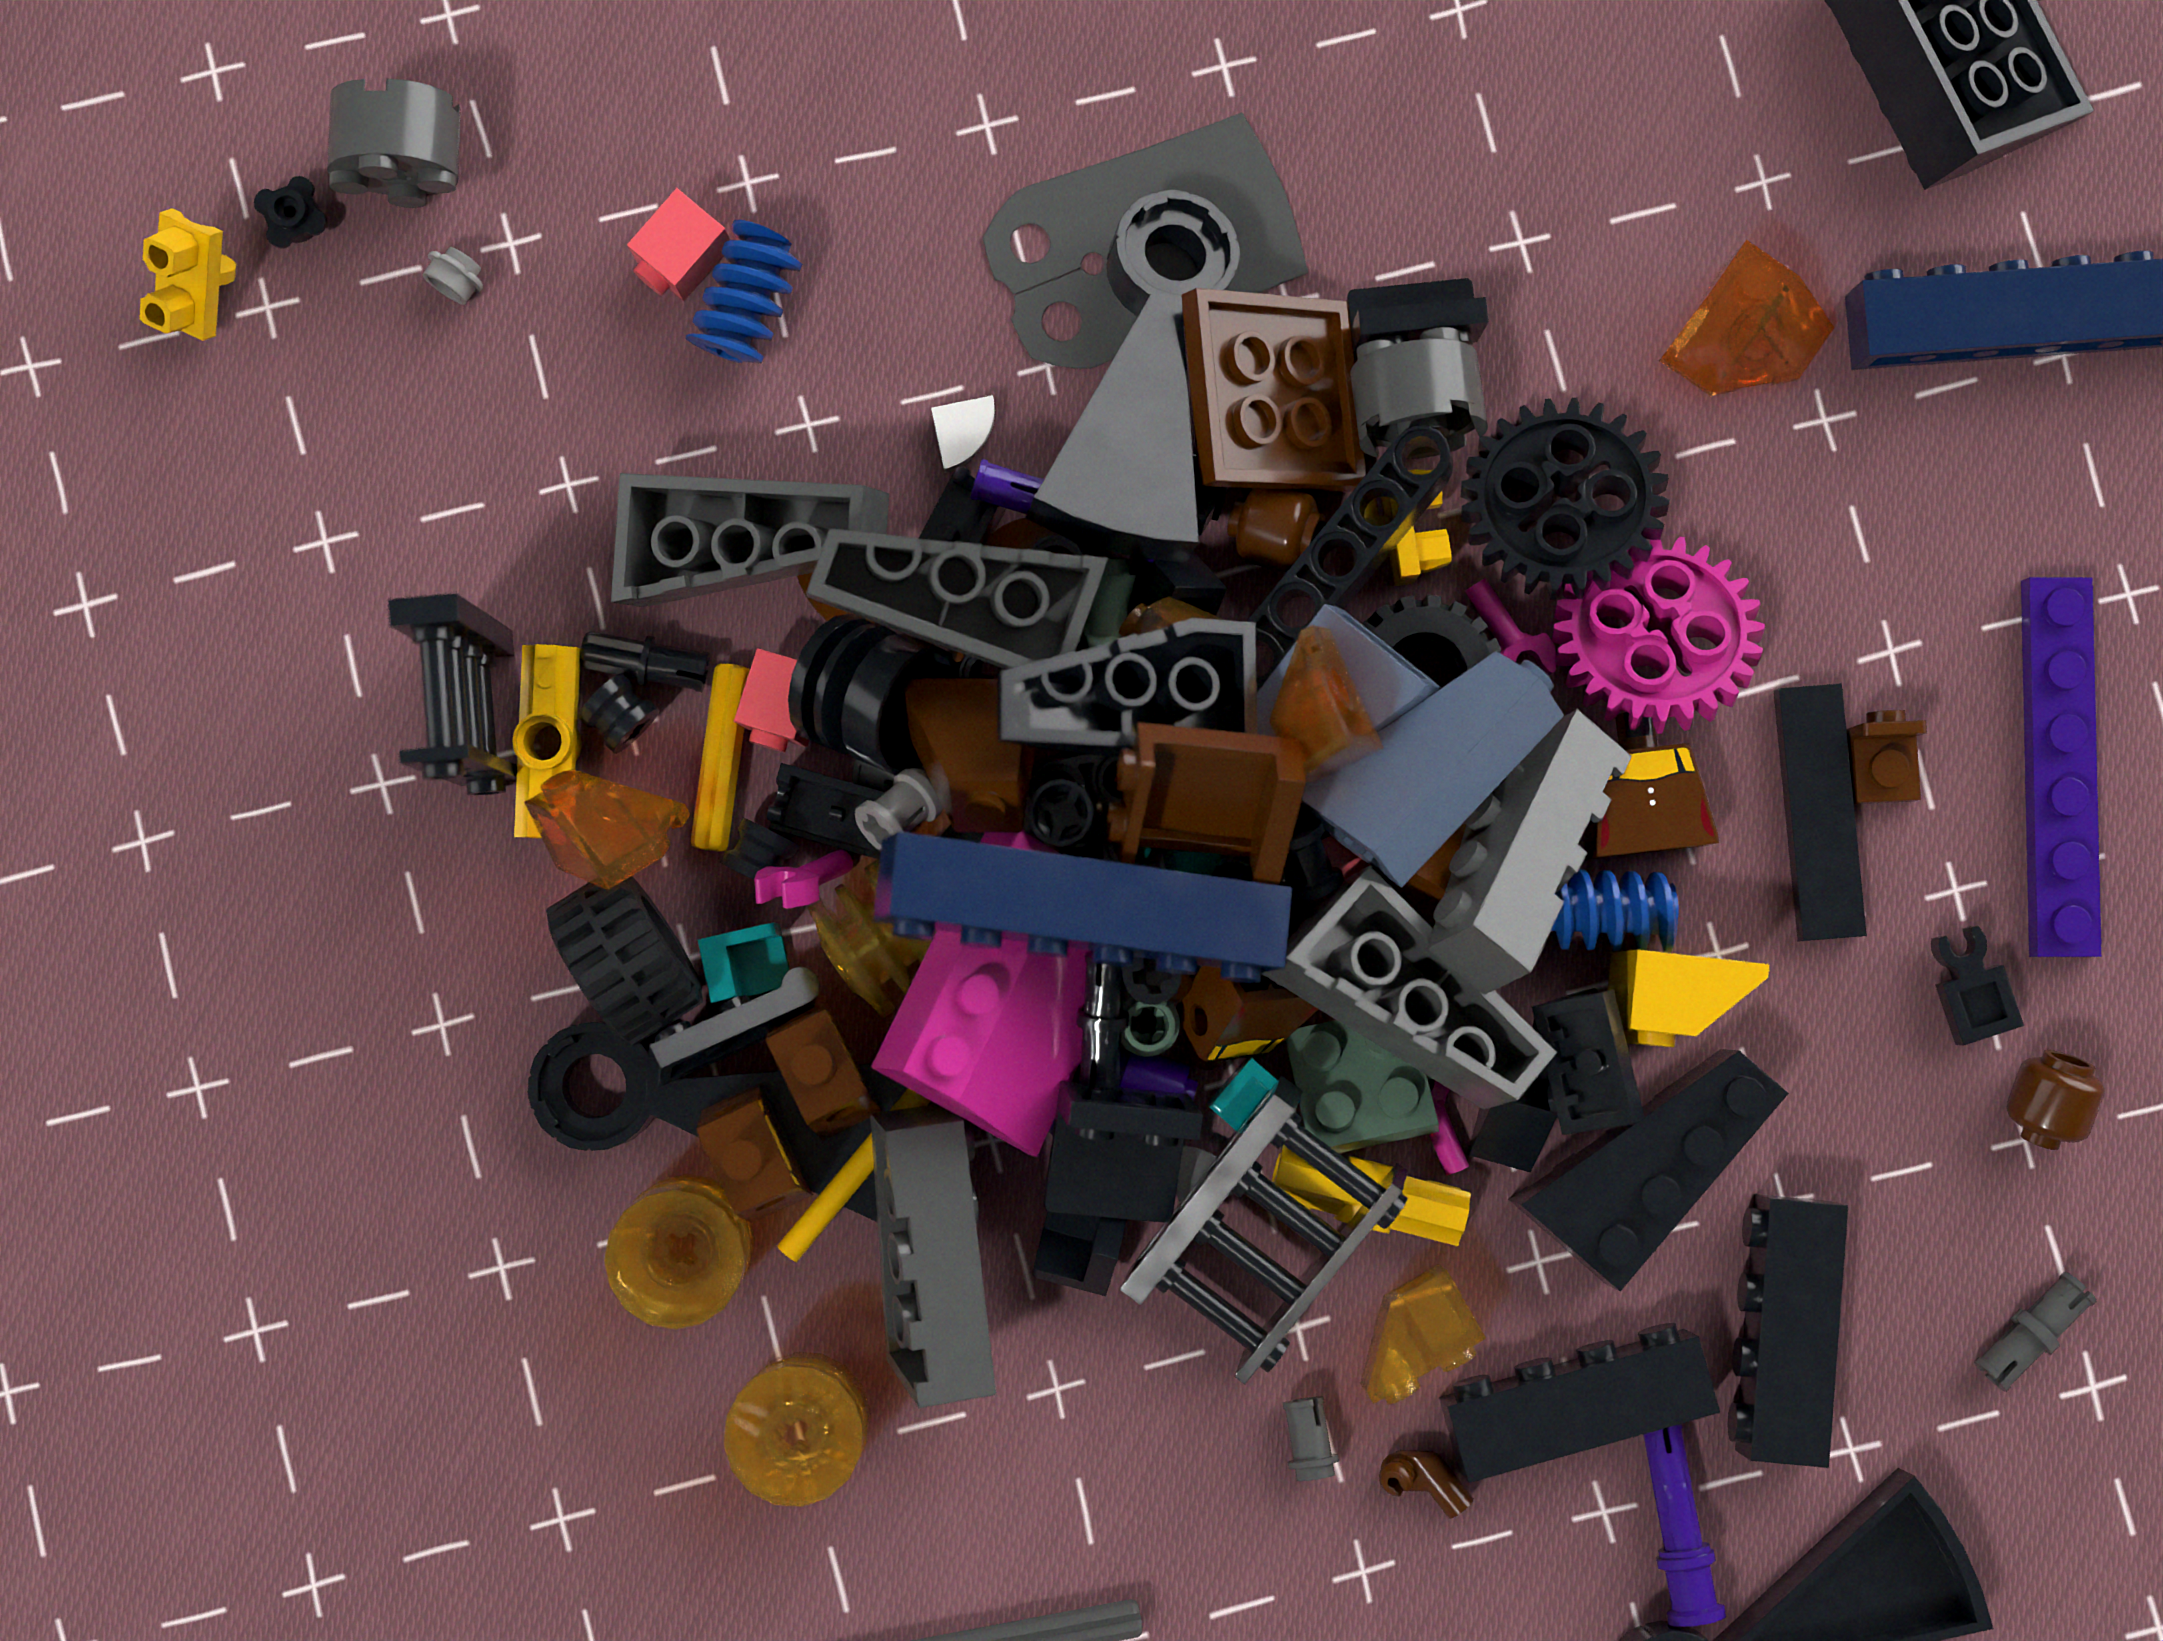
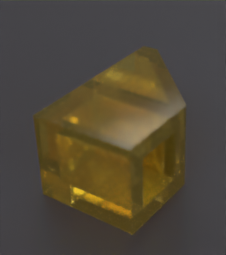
(1417, 1331)

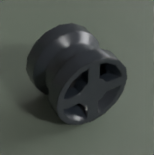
(618, 713)
(757, 849)

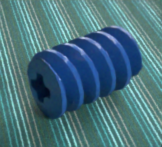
(744, 293)
(1618, 909)

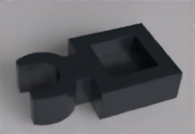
(1977, 998)

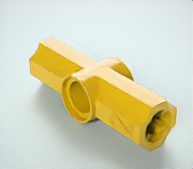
(546, 698)
(1430, 1212)

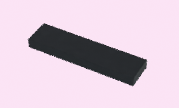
(1819, 812)

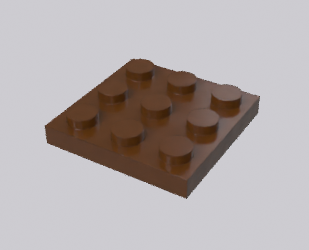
(1272, 391)

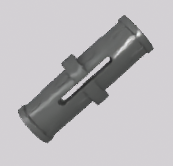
(2035, 1331)

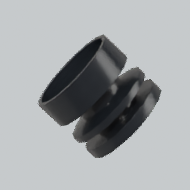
(851, 690)

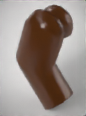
(1425, 1473)

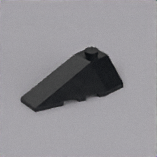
(1094, 698)

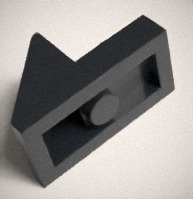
(1515, 1130)

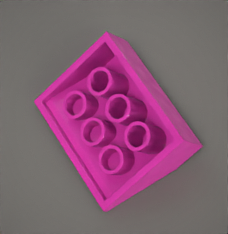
(990, 1029)

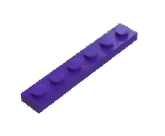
(2060, 767)

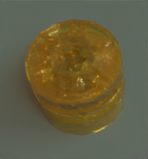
(864, 949)
(657, 1281)
(788, 1390)

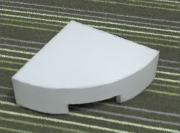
(963, 429)

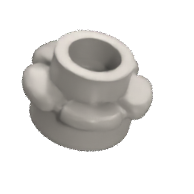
(453, 275)

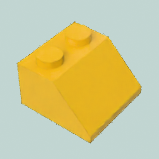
(1676, 993)

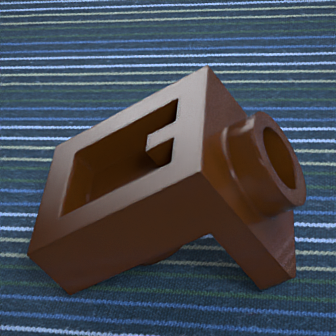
(1885, 758)

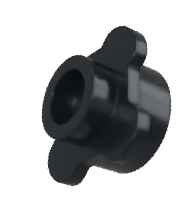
(303, 225)

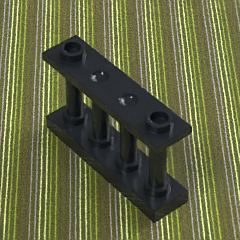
(456, 658)
(1239, 1173)

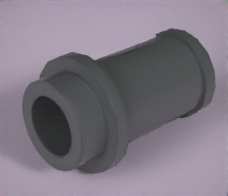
(1309, 1439)

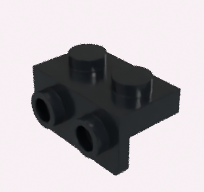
(1409, 310)

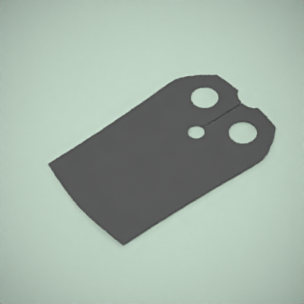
(1083, 212)

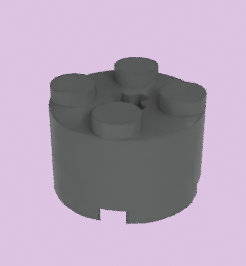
(393, 141)
(1418, 384)

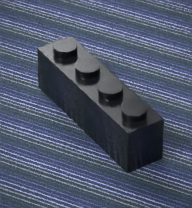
(1789, 1330)
(1579, 1402)

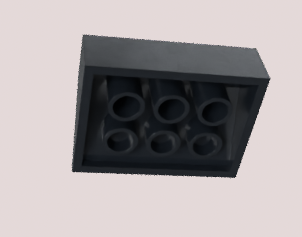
(1962, 78)

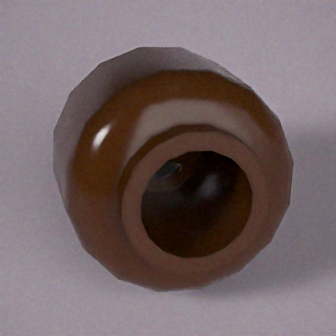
(1274, 526)
(2055, 1099)

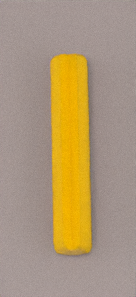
(719, 760)

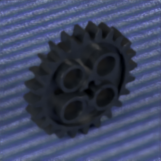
(1601, 536)

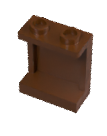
(1208, 795)

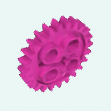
(1707, 609)

